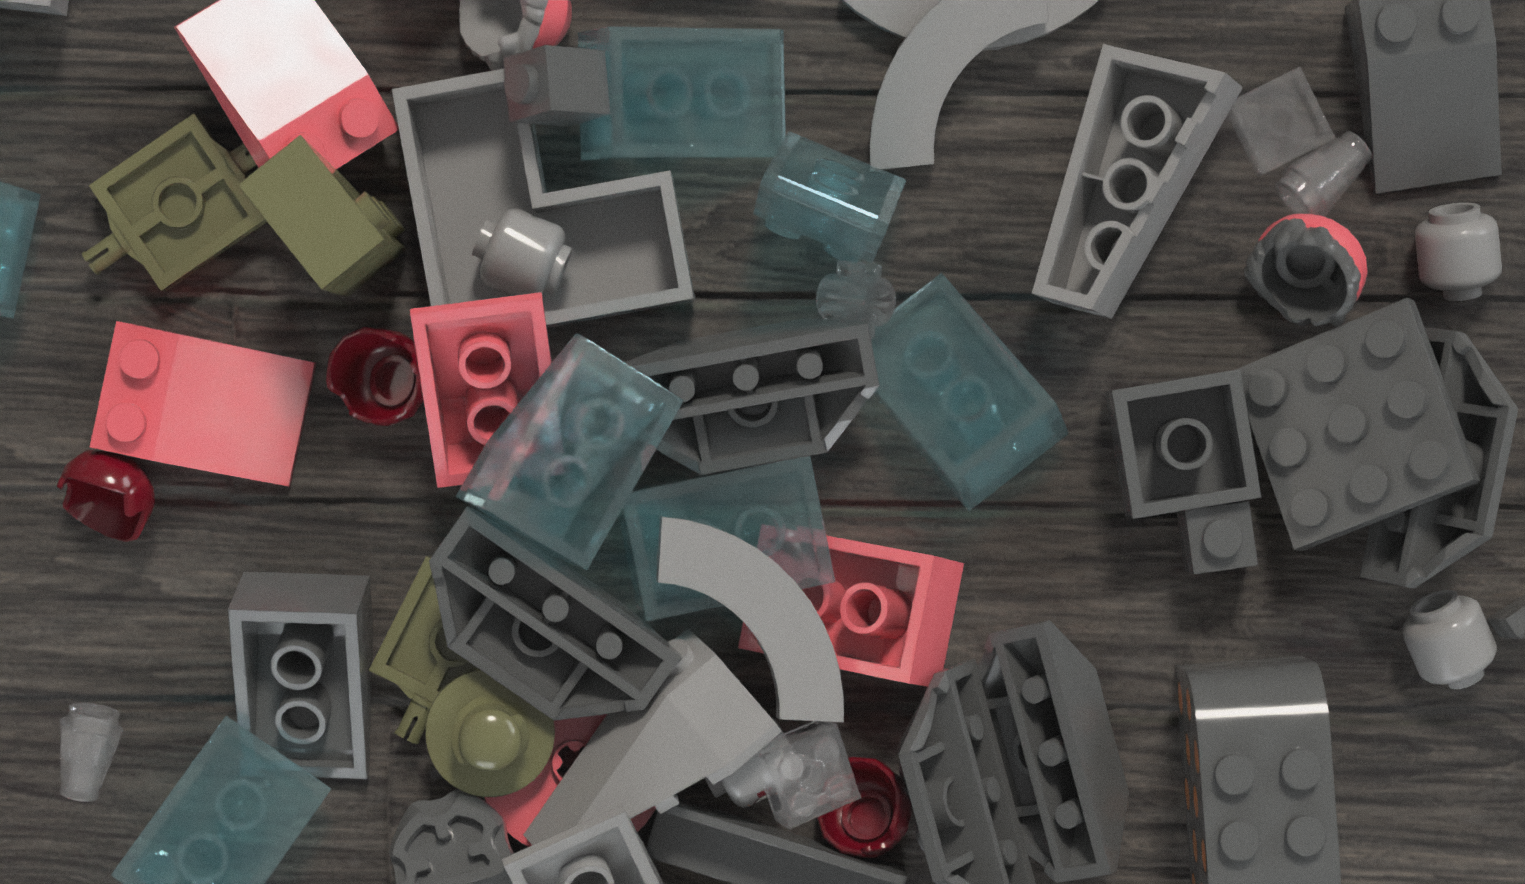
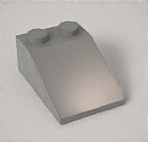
(589, 853)

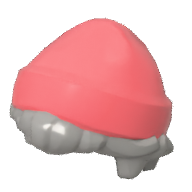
(512, 26)

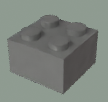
(1183, 444)

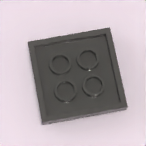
(1356, 425)

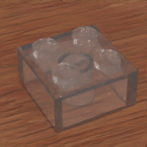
(1279, 122)
(807, 773)

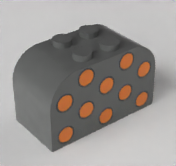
(1258, 772)

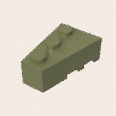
(323, 219)

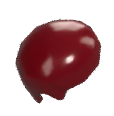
(376, 375)
(108, 494)
(876, 819)

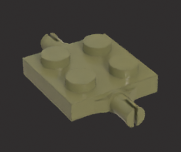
(175, 204)
(418, 654)

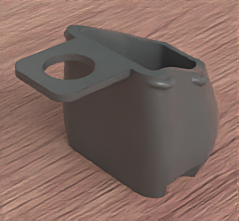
(451, 842)

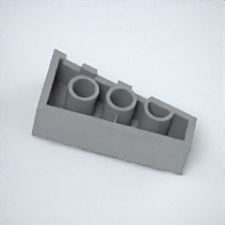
(1127, 171)

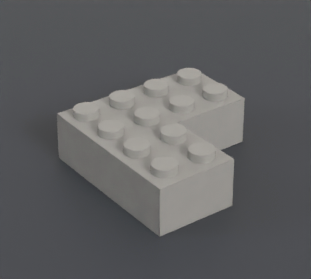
(476, 165)

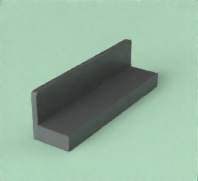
(755, 852)

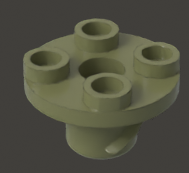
(487, 736)

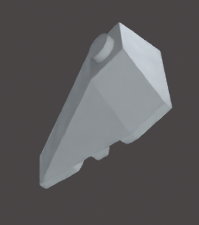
(640, 759)

